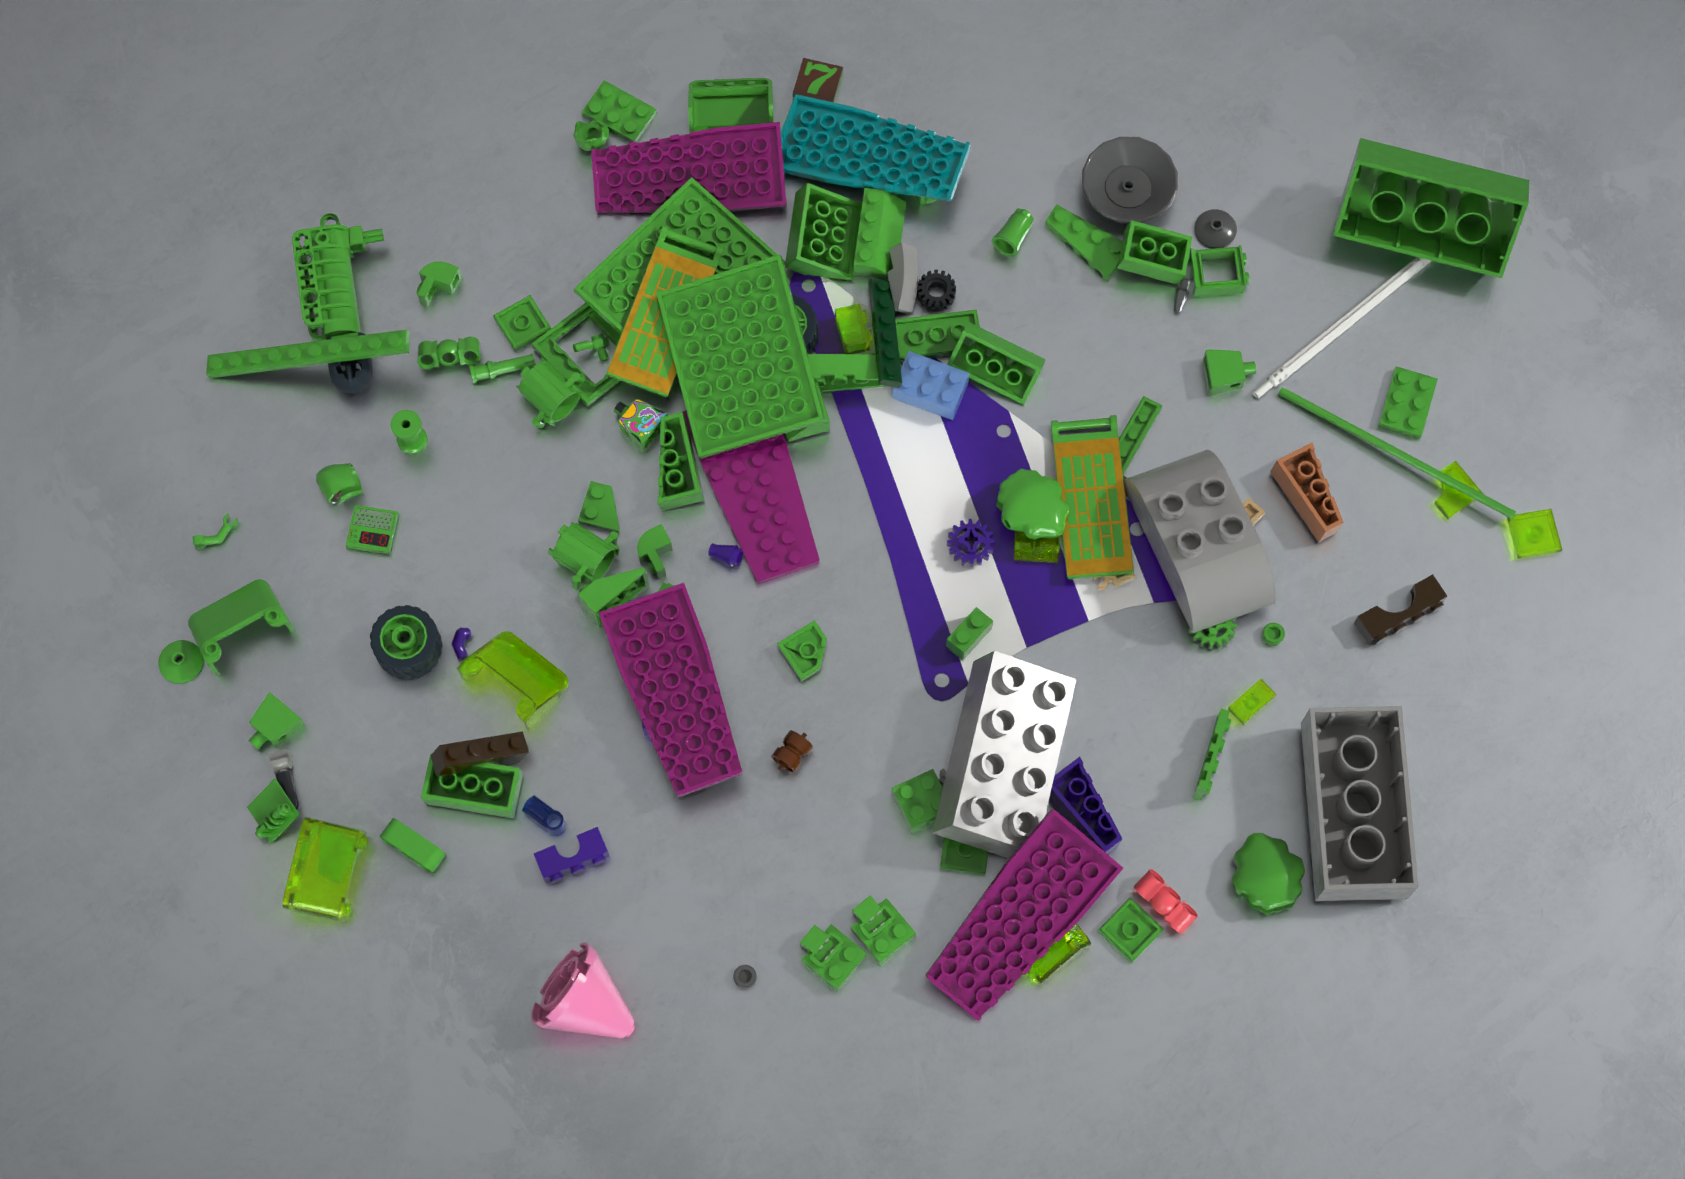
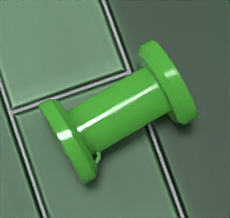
(409, 432)

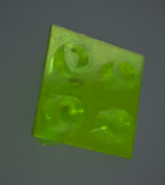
(1035, 550)

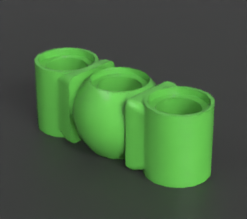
(448, 352)

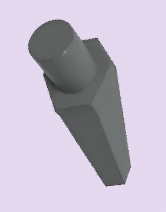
(1181, 294)

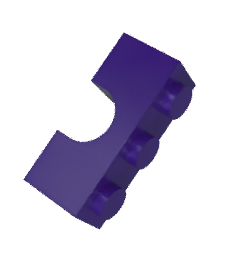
(591, 851)

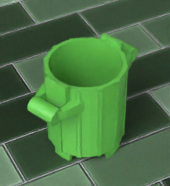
(550, 392)
(584, 553)

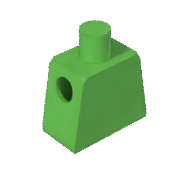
(1226, 370)
(274, 722)

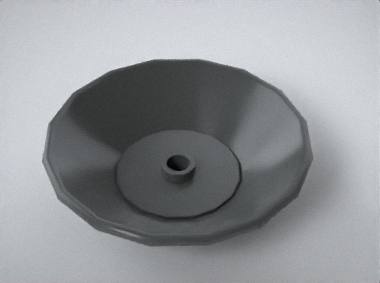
(1131, 163)

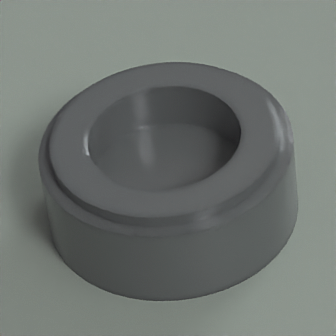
(745, 976)

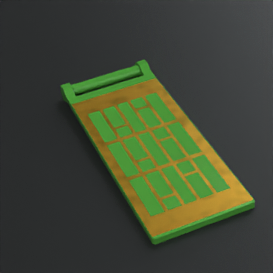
(643, 349)
(1093, 487)

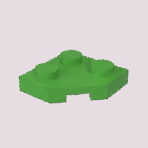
(804, 650)

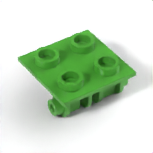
(272, 811)

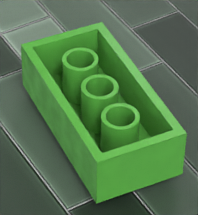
(477, 789)

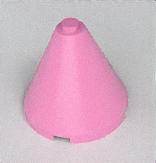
(583, 998)

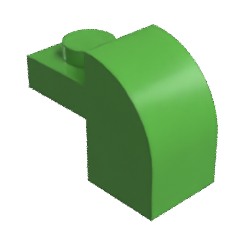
(437, 275)
(651, 546)

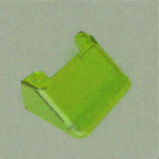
(522, 671)

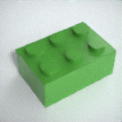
(1154, 252)

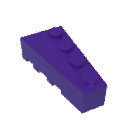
(1083, 807)

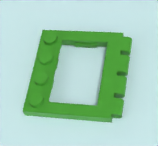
(551, 351)

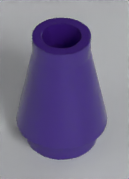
(727, 554)

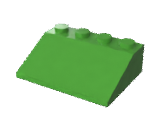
(823, 233)

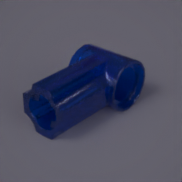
(544, 815)

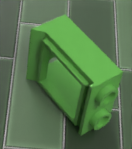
(1218, 287)

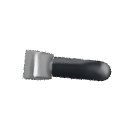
(281, 763)

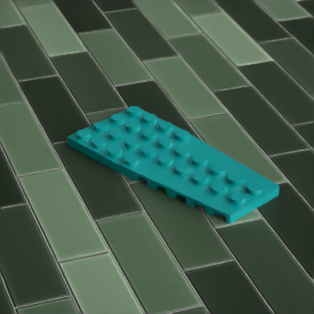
(866, 151)

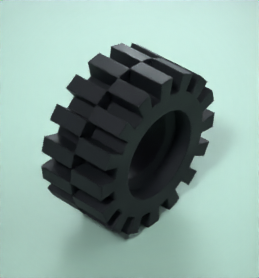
(936, 279)

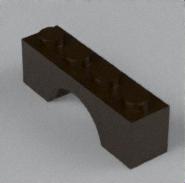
(1377, 623)
(458, 756)

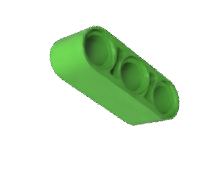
(412, 845)

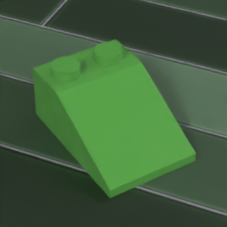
(611, 592)

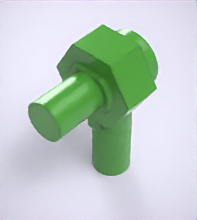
(598, 343)

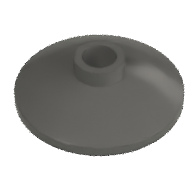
(1212, 236)

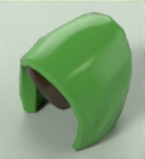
(339, 482)

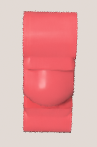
(1166, 901)

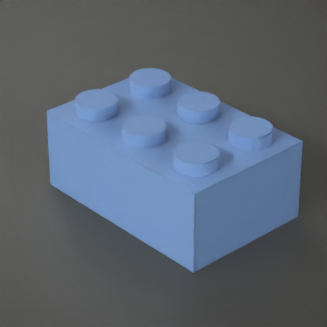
(931, 385)

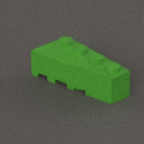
(844, 371)
(678, 474)

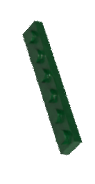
(885, 333)

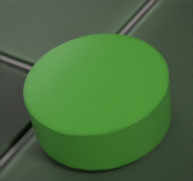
(1273, 634)

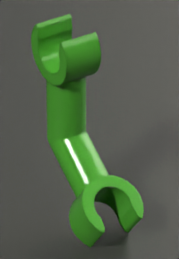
(201, 541)

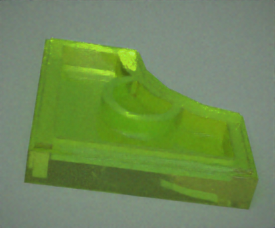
(1451, 500)

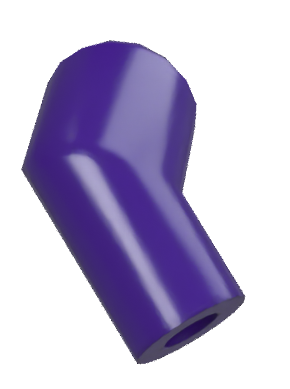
(458, 642)

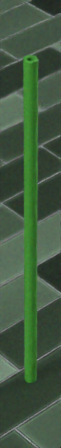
(1397, 453)

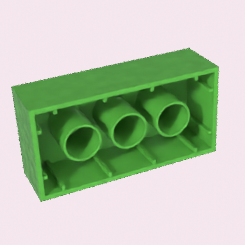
(1431, 208)

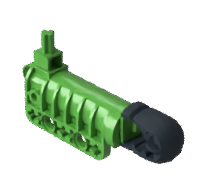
(334, 289)

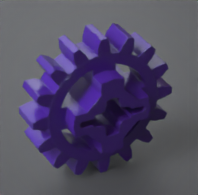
(979, 541)

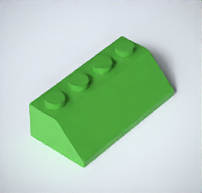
(878, 232)
(996, 362)

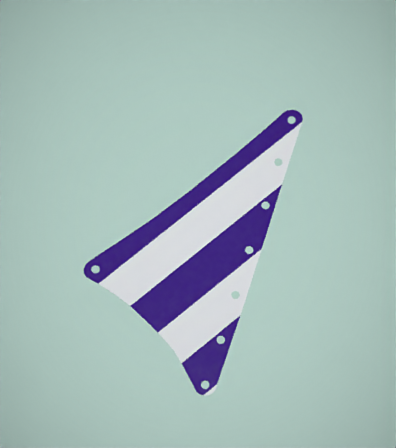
(939, 471)

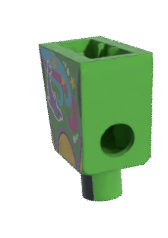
(639, 422)

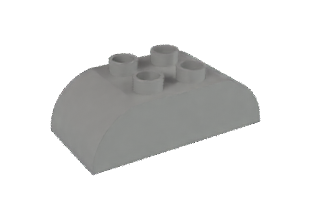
(1202, 539)

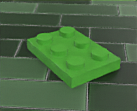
(619, 111)
(1407, 402)

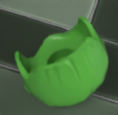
(591, 134)

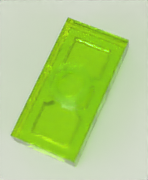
(1252, 701)

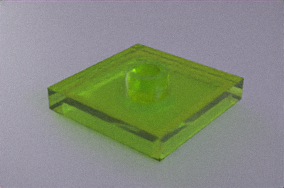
(1534, 533)

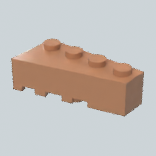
(1308, 491)

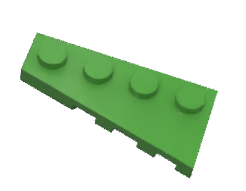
(1088, 240)
(1210, 763)

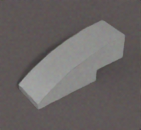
(904, 277)

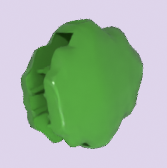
(1032, 505)
(1267, 874)

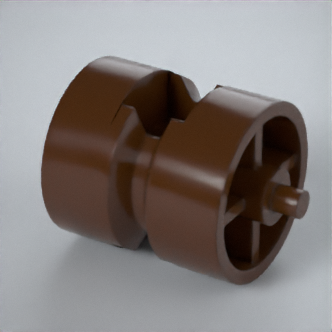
(789, 754)

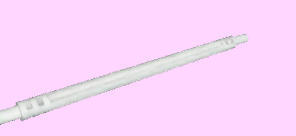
(1341, 325)

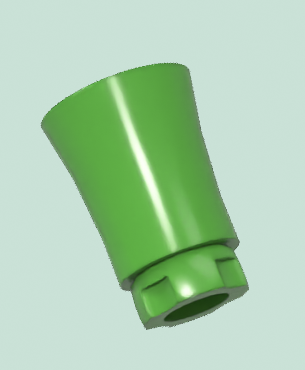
(1013, 232)

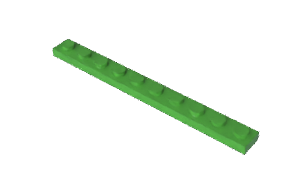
(308, 353)

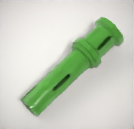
(491, 369)

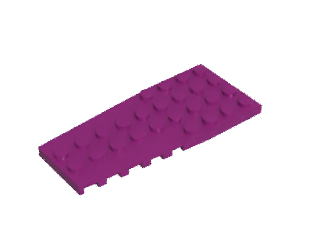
(733, 163)
(762, 506)
(674, 687)
(1023, 913)

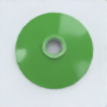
(186, 669)

